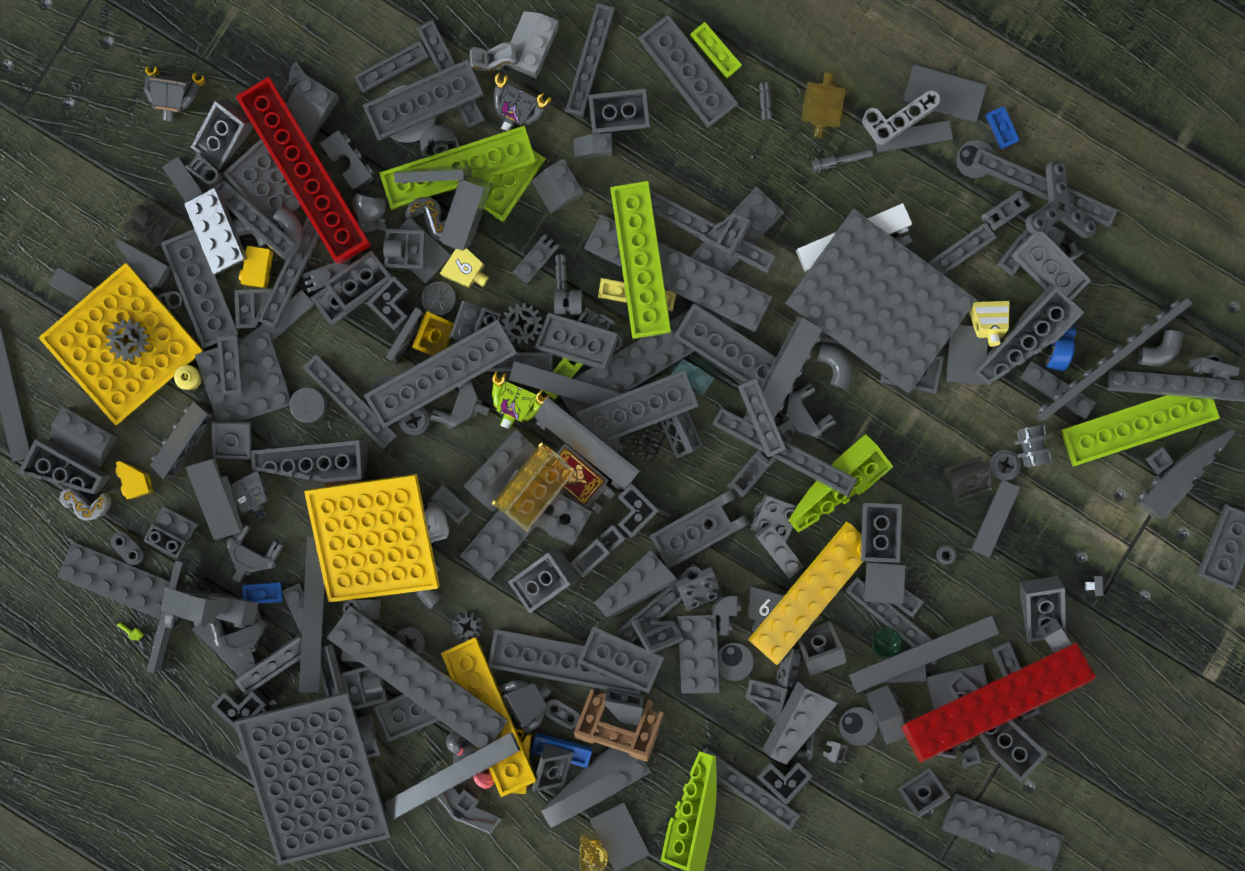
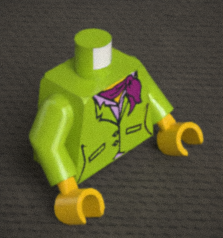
(514, 401)

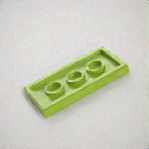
(509, 188)

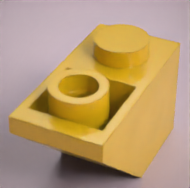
(134, 481)

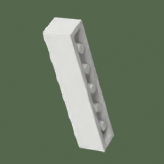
(891, 221)

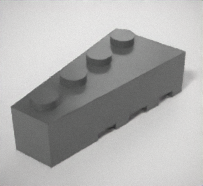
(62, 467)
(636, 585)
(797, 721)

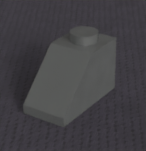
(593, 146)
(625, 705)

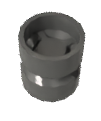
(575, 302)

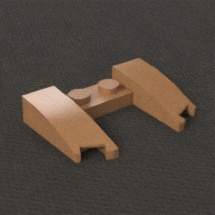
(637, 744)

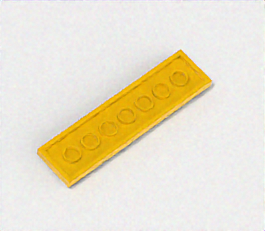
(809, 595)
(471, 670)

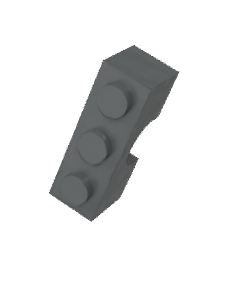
(338, 147)

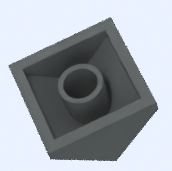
(552, 767)
(923, 793)

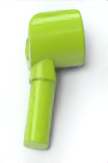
(136, 634)

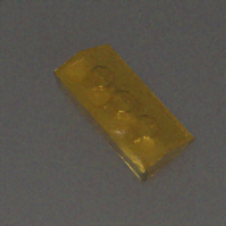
(534, 487)

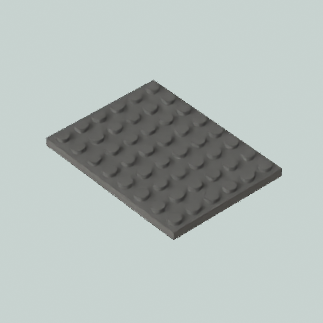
(880, 301)
(313, 778)

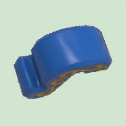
(1062, 351)

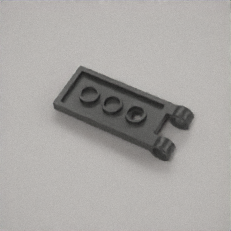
(689, 533)

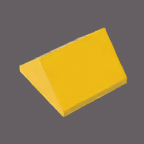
(433, 334)

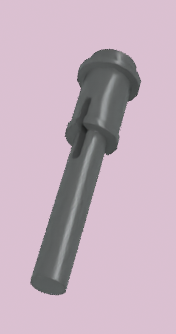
(832, 161)

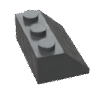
(619, 111)
(82, 436)
(881, 532)

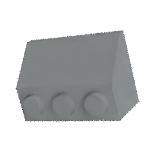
(533, 42)

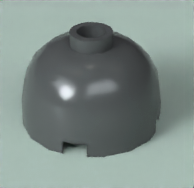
(437, 140)

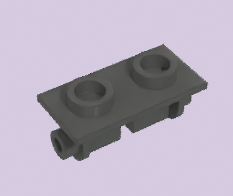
(786, 675)

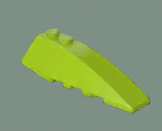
(862, 462)
(692, 825)

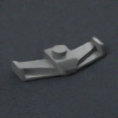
(463, 809)

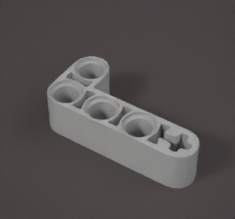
(903, 115)

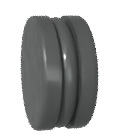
(308, 405)

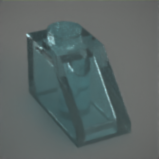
(697, 378)

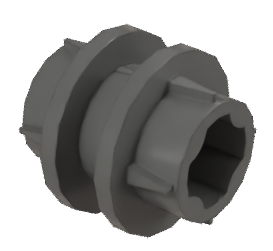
(1034, 446)

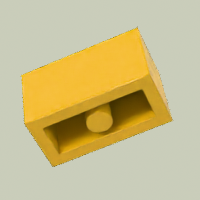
(256, 267)

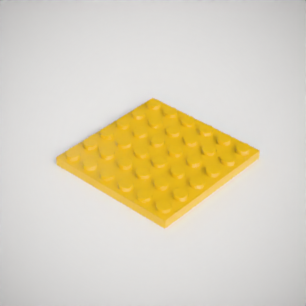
(81, 342)
(372, 538)

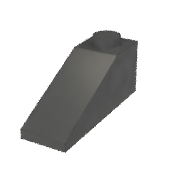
(146, 267)

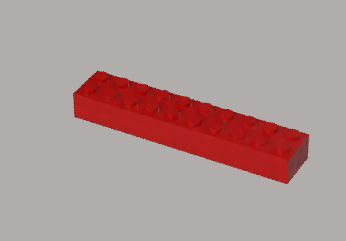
(303, 170)
(998, 702)

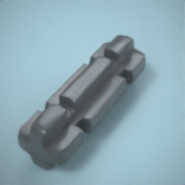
(765, 101)
(561, 275)

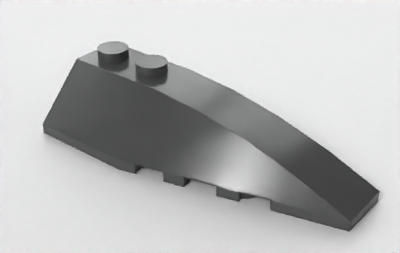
(1034, 330)
(315, 462)
(1177, 479)
(1008, 743)
(602, 778)

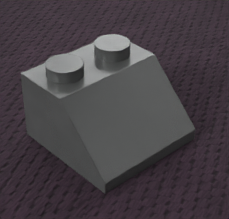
(557, 186)
(821, 648)

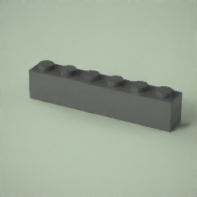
(788, 365)

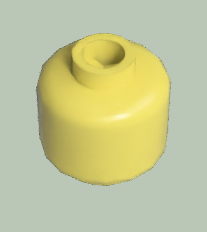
(193, 380)

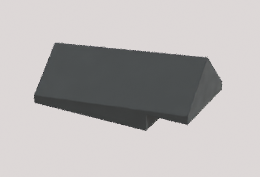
(351, 288)
(215, 499)

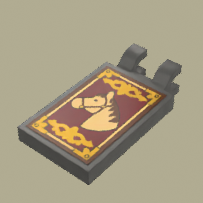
(586, 482)

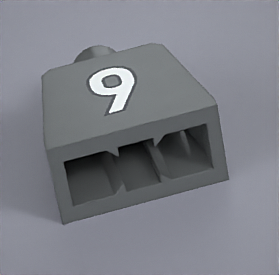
(761, 605)

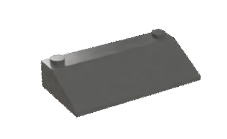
(586, 444)

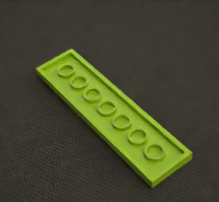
(487, 157)
(640, 260)
(1136, 426)

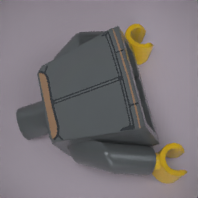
(170, 93)

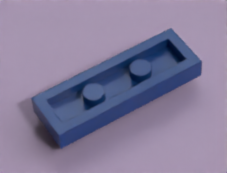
(581, 753)

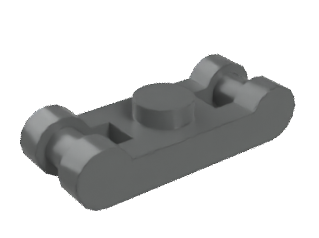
(1006, 210)

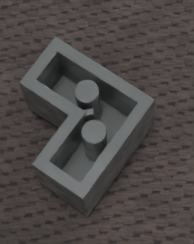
(386, 303)
(641, 510)
(232, 708)
(887, 713)
(785, 785)

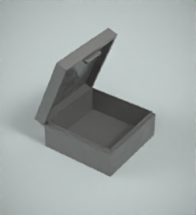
(466, 205)

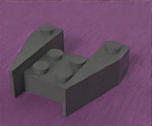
(206, 606)

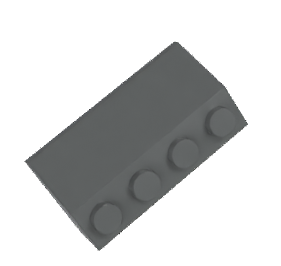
(182, 440)
(499, 468)

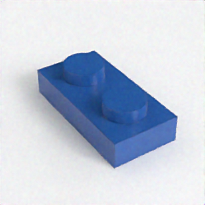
(1002, 127)
(263, 592)

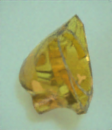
(592, 855)

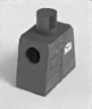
(251, 494)

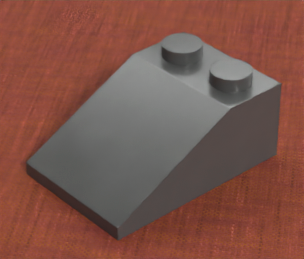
(311, 105)
(222, 133)
(543, 579)
(1042, 602)

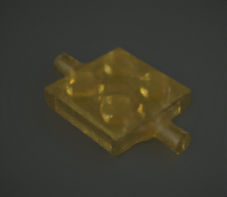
(823, 104)

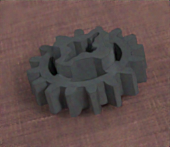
(530, 322)
(126, 347)

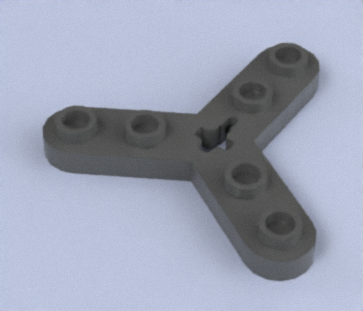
(1067, 214)

